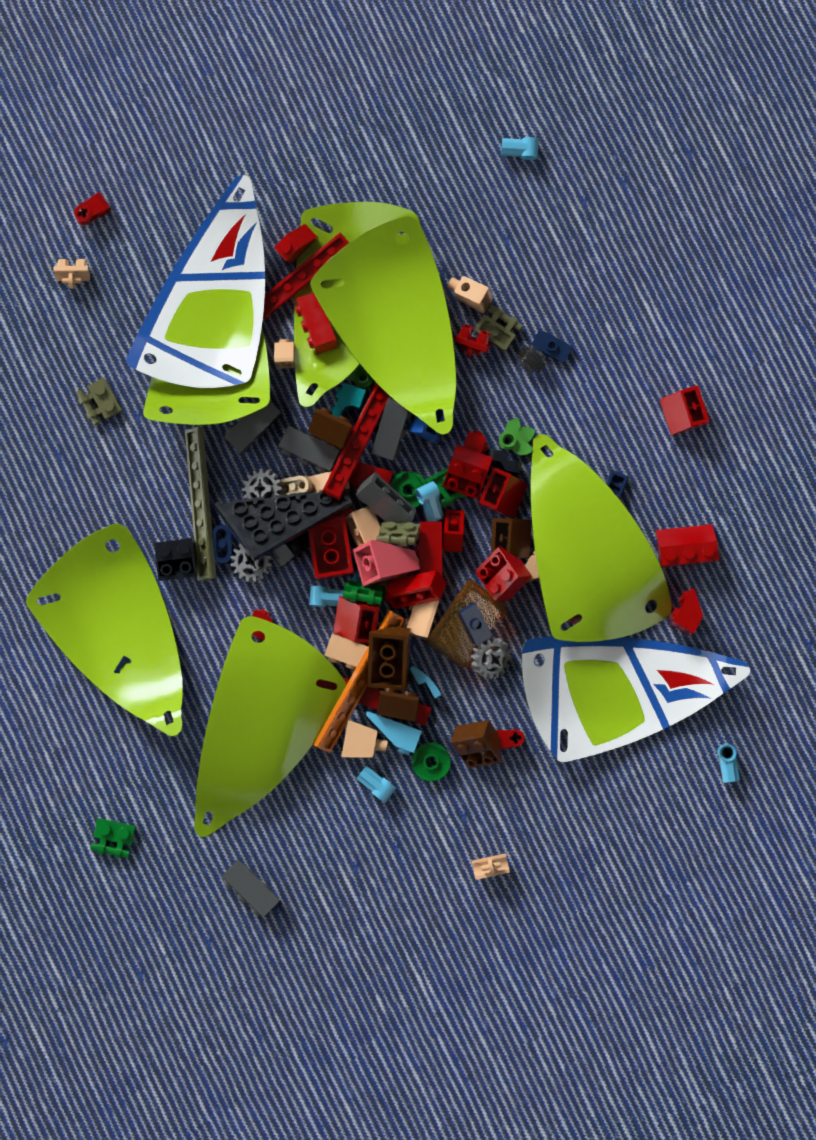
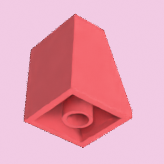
(384, 562)

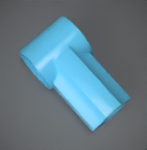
(525, 148)
(428, 497)
(323, 596)
(728, 765)
(379, 786)

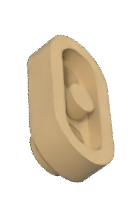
(296, 485)

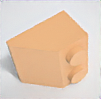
(421, 619)

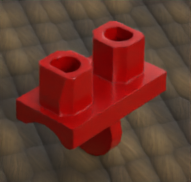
(472, 344)

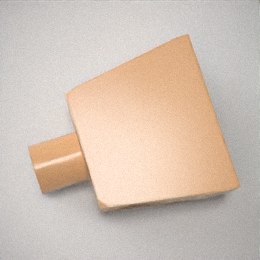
(471, 293)
(361, 741)

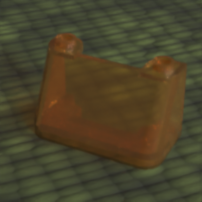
(450, 634)

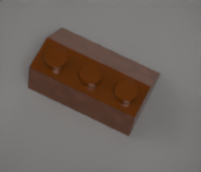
(389, 658)

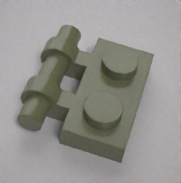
(499, 336)
(103, 397)
(399, 533)

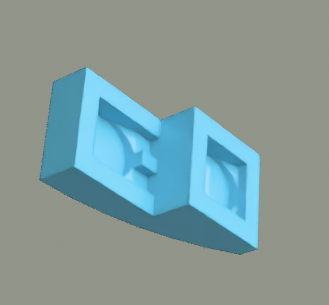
(422, 678)

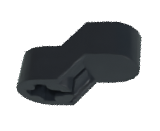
(508, 466)

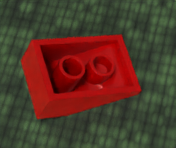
(331, 549)

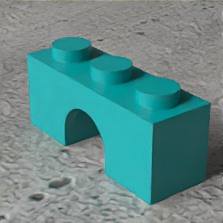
(348, 398)

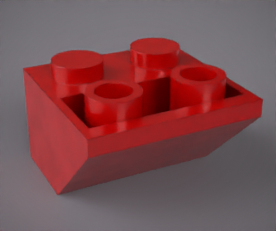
(684, 410)
(467, 472)
(503, 493)
(503, 574)
(689, 614)
(355, 620)

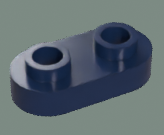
(222, 544)

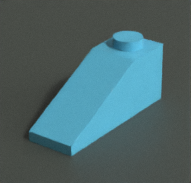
(400, 735)

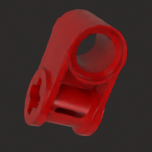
(94, 208)
(504, 738)

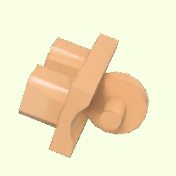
(72, 274)
(490, 866)

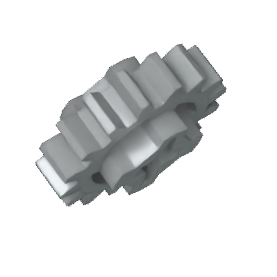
(262, 482)
(243, 566)
(491, 657)

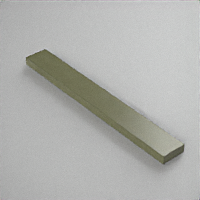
(200, 504)

